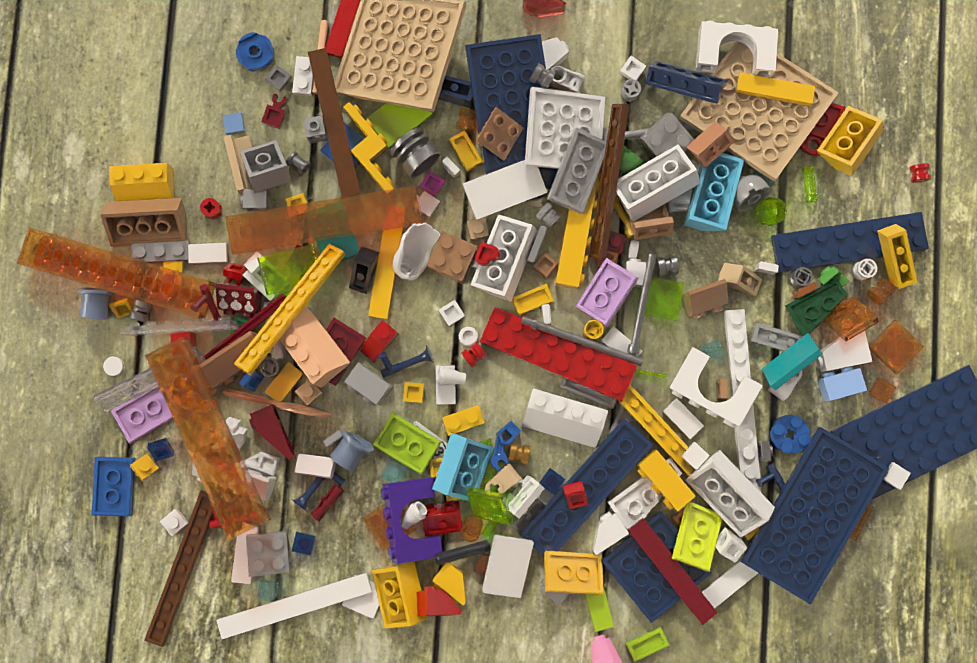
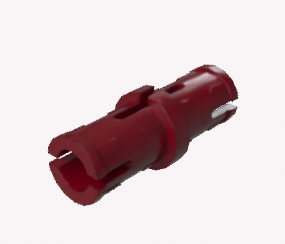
(327, 502)

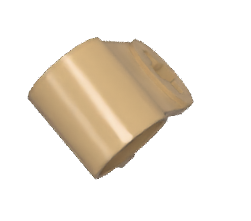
(504, 479)

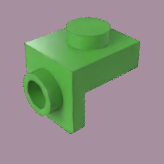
(830, 274)

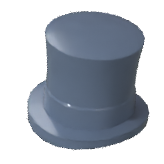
(94, 303)
(351, 450)

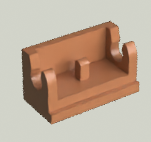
(710, 144)

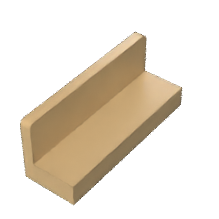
(239, 173)

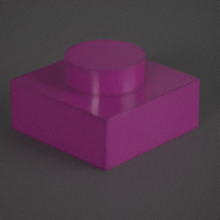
(432, 184)

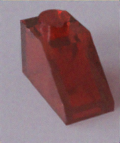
(544, 8)

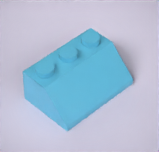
(462, 466)

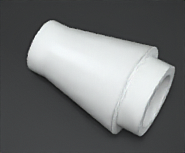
(448, 376)
(414, 514)

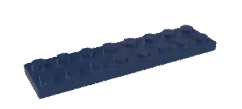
(843, 242)
(599, 476)

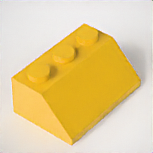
(851, 140)
(142, 182)
(397, 594)

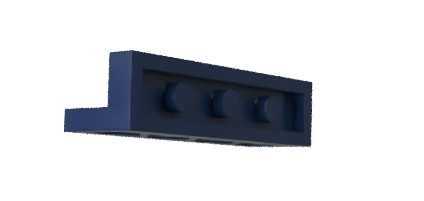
(685, 81)

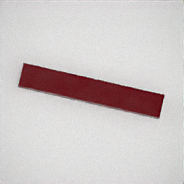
(672, 571)

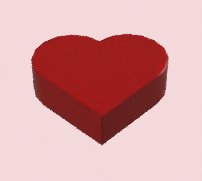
(486, 254)

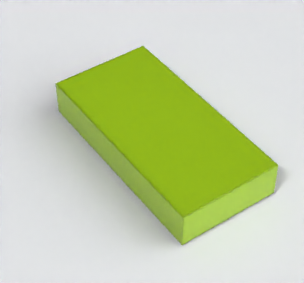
(599, 611)
(647, 644)

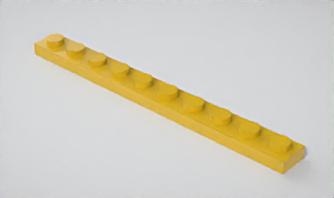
(660, 432)

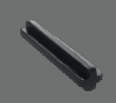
(462, 552)

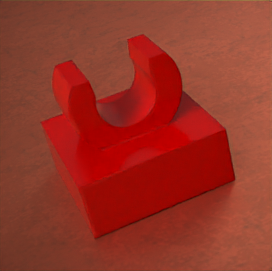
(234, 271)

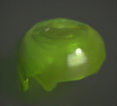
(770, 211)

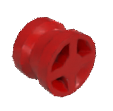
(920, 173)
(214, 211)

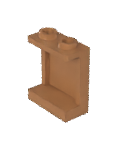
(653, 224)

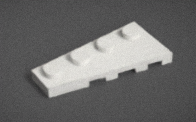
(637, 500)

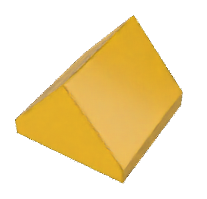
(122, 307)

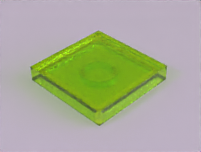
(664, 299)
(489, 505)

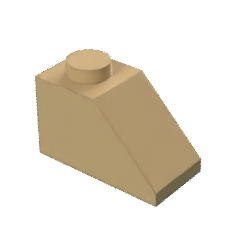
(740, 278)

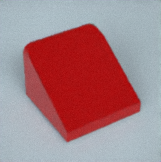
(575, 495)

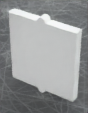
(364, 604)

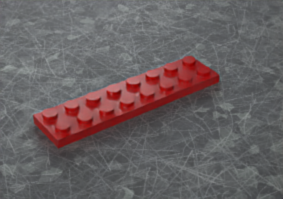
(557, 355)

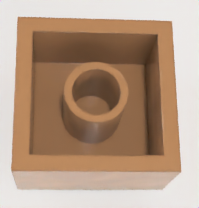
(452, 257)

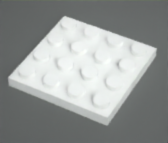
(553, 119)

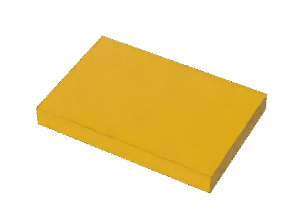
(573, 573)

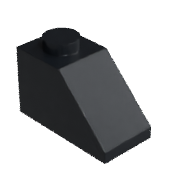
(363, 269)

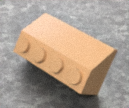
(313, 349)

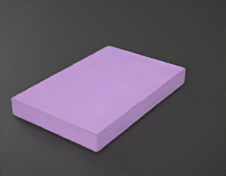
(607, 292)
(142, 415)

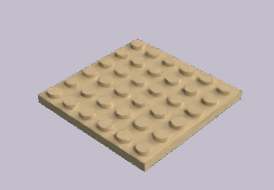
(400, 51)
(762, 128)

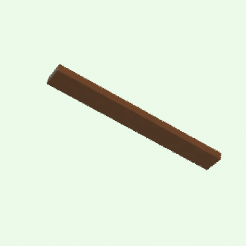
(334, 122)
(609, 181)
(180, 571)

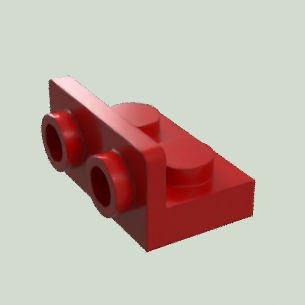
(442, 518)

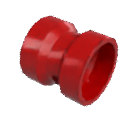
(478, 353)

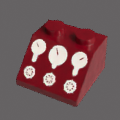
(238, 299)

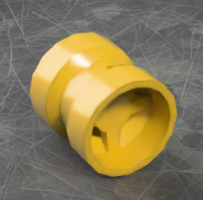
(596, 329)

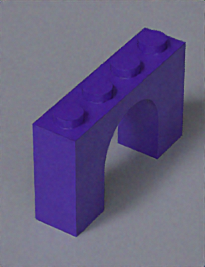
(396, 497)

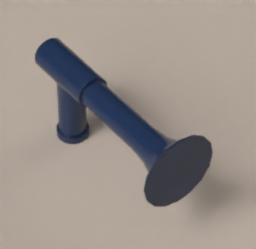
(392, 369)
(773, 474)
(302, 501)

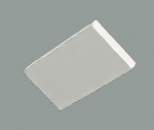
(503, 188)

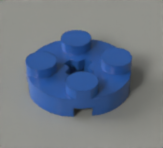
(244, 50)
(800, 438)

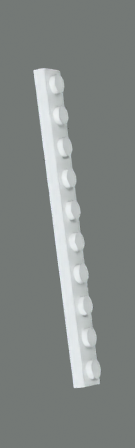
(738, 368)

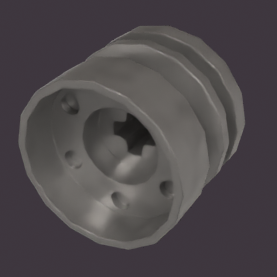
(415, 152)

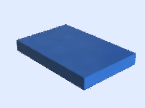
(113, 486)

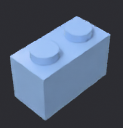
(842, 384)

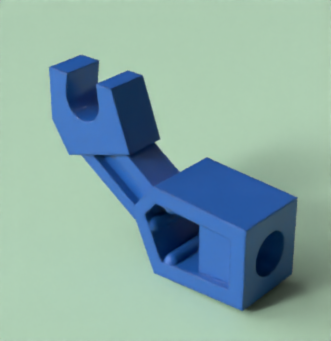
(498, 453)

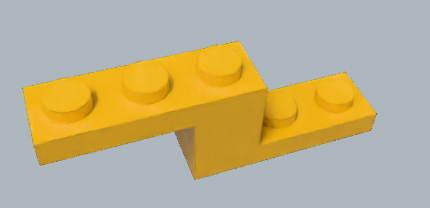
(369, 148)

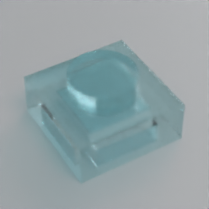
(393, 471)

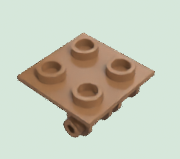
(499, 134)

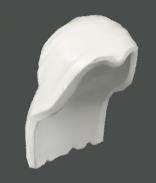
(414, 251)

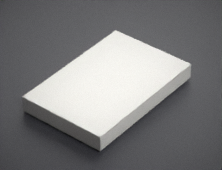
(507, 566)

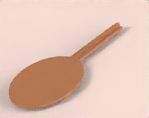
(292, 407)

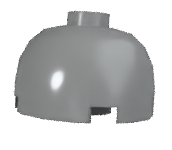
(749, 191)

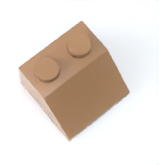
(706, 298)

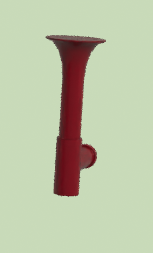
(207, 297)

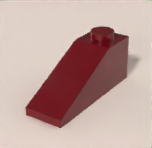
(270, 427)

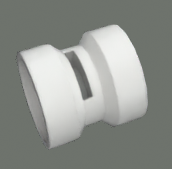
(860, 271)

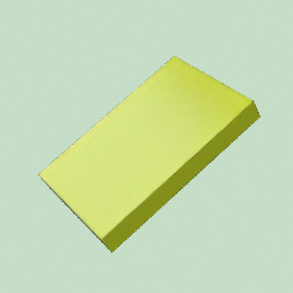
(697, 536)

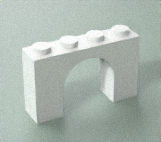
(760, 40)
(732, 410)

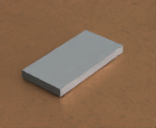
(578, 171)

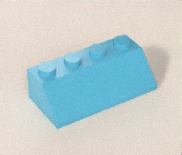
(714, 196)

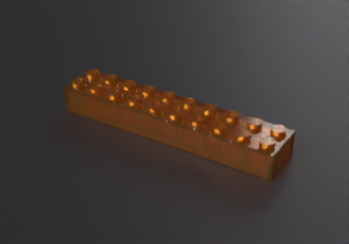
(324, 220)
(113, 272)
(207, 438)

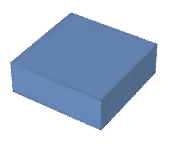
(233, 123)

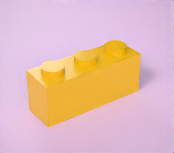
(897, 256)
(665, 481)

